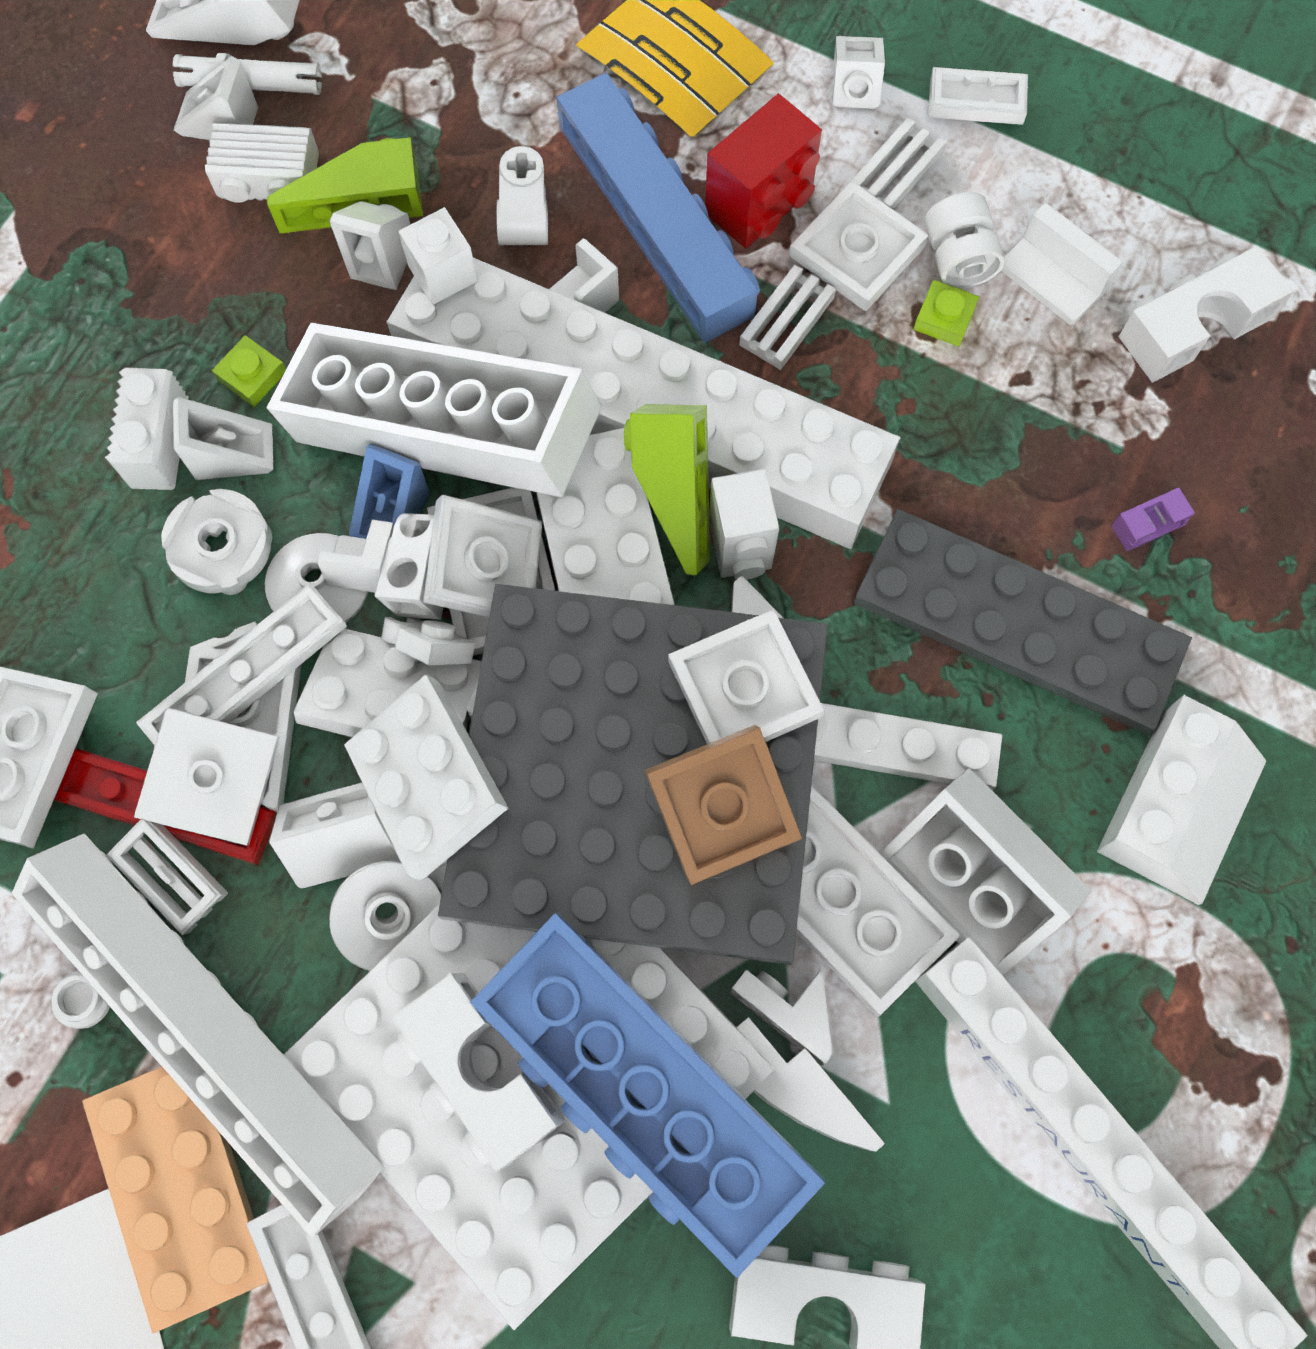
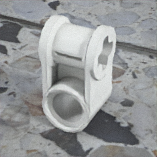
(522, 199)

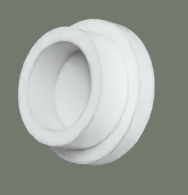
(77, 1002)

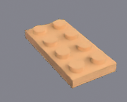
(174, 1198)

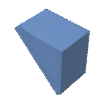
(387, 489)

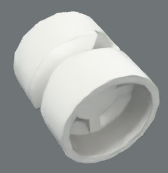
(964, 240)

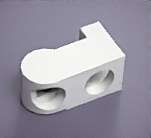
(405, 568)

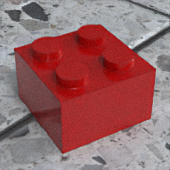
(762, 171)

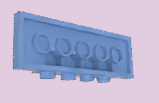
(647, 1095)

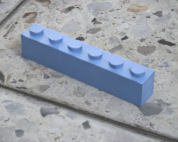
(657, 207)

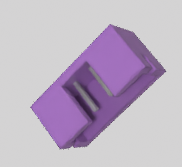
(1152, 519)

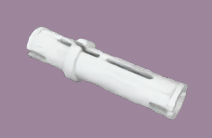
(260, 74)

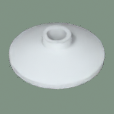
(294, 562)
(352, 918)

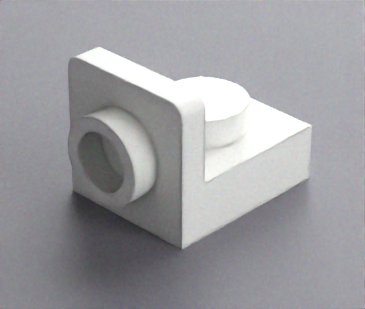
(858, 72)

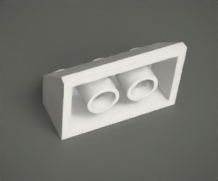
(1184, 799)
(986, 872)

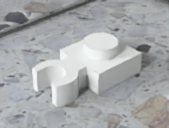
(428, 641)

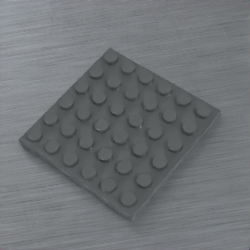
(566, 723)

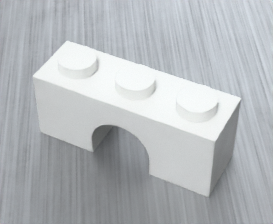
(1235, 292)
(441, 1034)
(881, 1303)

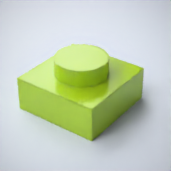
(946, 313)
(249, 371)

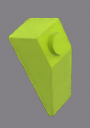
(367, 173)
(672, 468)

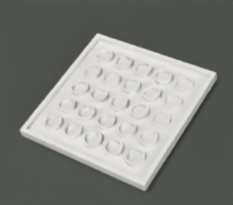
(562, 1197)

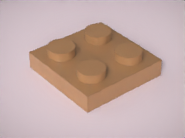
(723, 804)

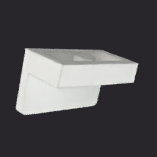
(1061, 265)
(330, 836)

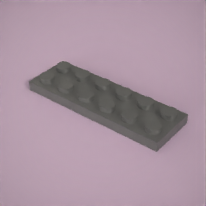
(1024, 622)

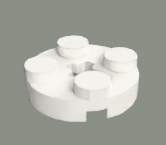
(229, 567)

